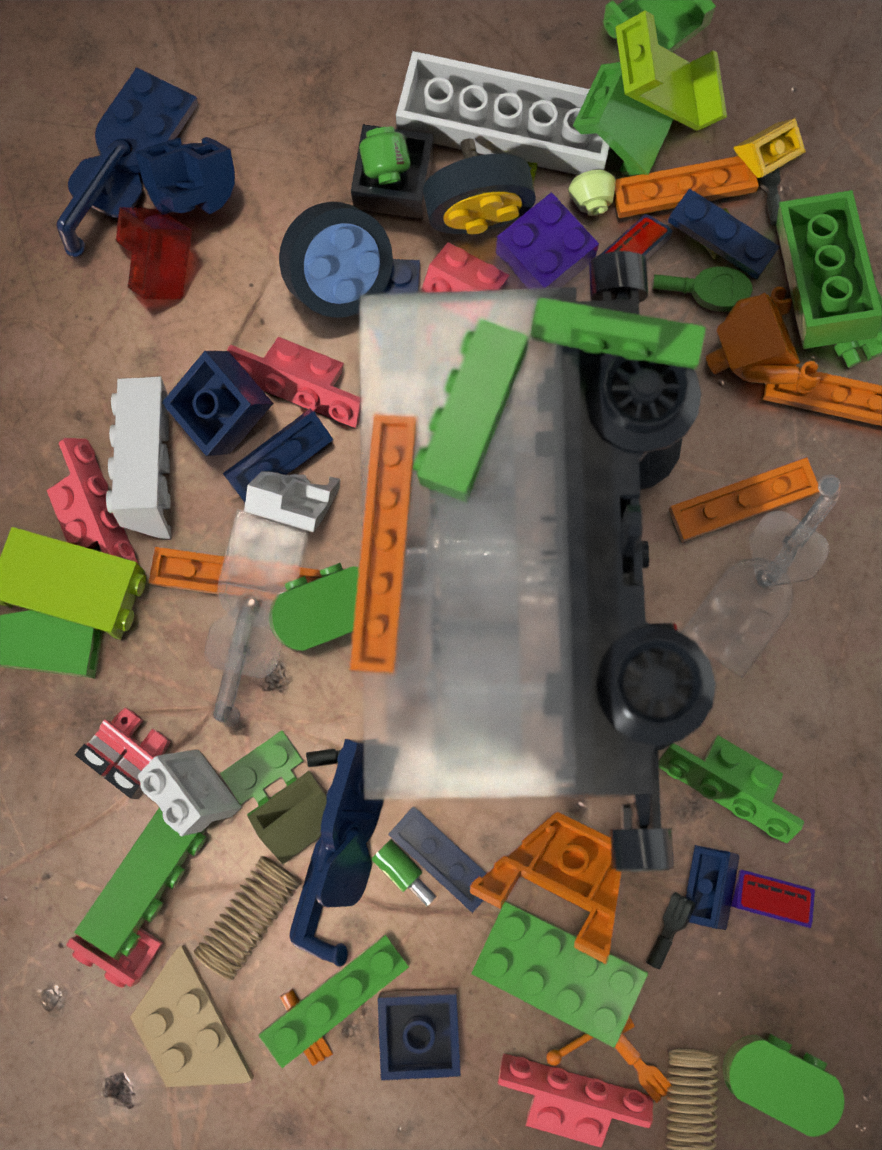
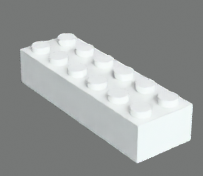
(499, 112)

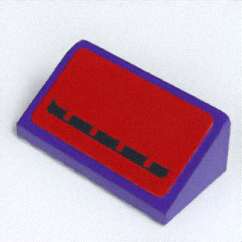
(774, 898)

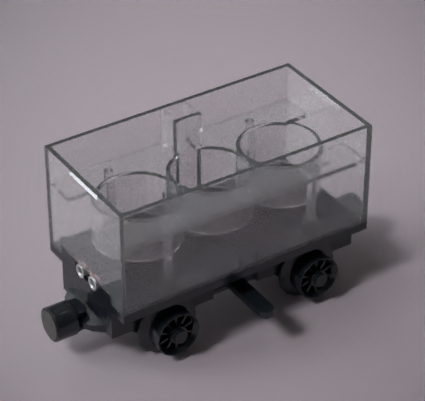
(528, 602)

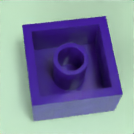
(546, 245)

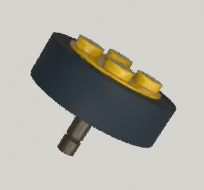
(478, 192)

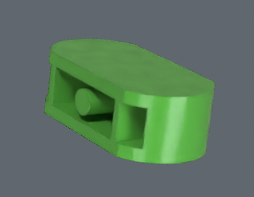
(315, 610)
(784, 1084)

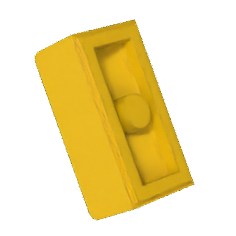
(771, 147)

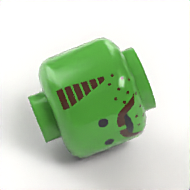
(384, 154)

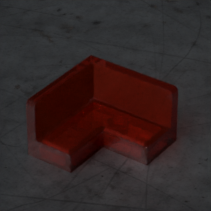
(158, 252)

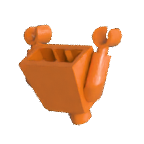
(759, 344)

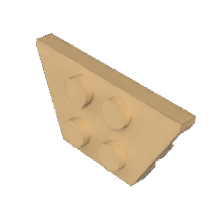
(187, 1030)

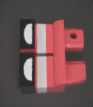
(119, 755)

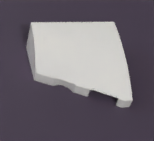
(290, 499)

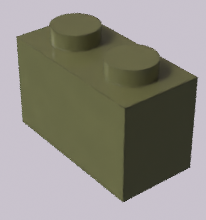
(291, 817)

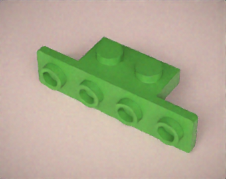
(617, 333)
(735, 782)

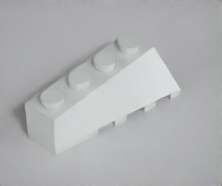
(140, 457)

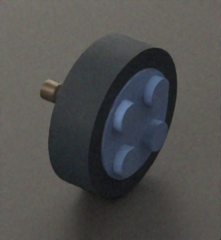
(335, 257)

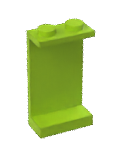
(666, 81)
(69, 582)

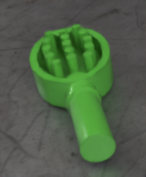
(712, 288)

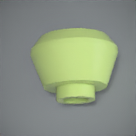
(593, 191)

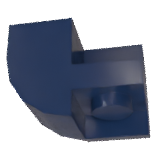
(187, 175)

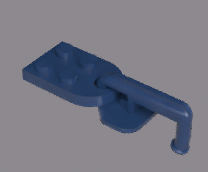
(139, 117)
(340, 856)

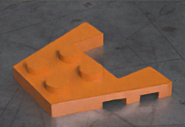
(569, 863)

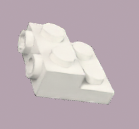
(187, 791)

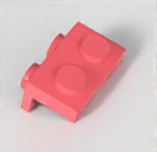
(459, 271)
(127, 969)

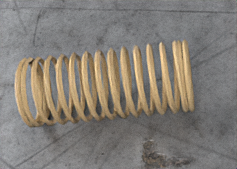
(212, 958)
(691, 1058)

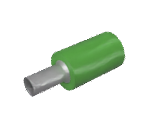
(402, 871)

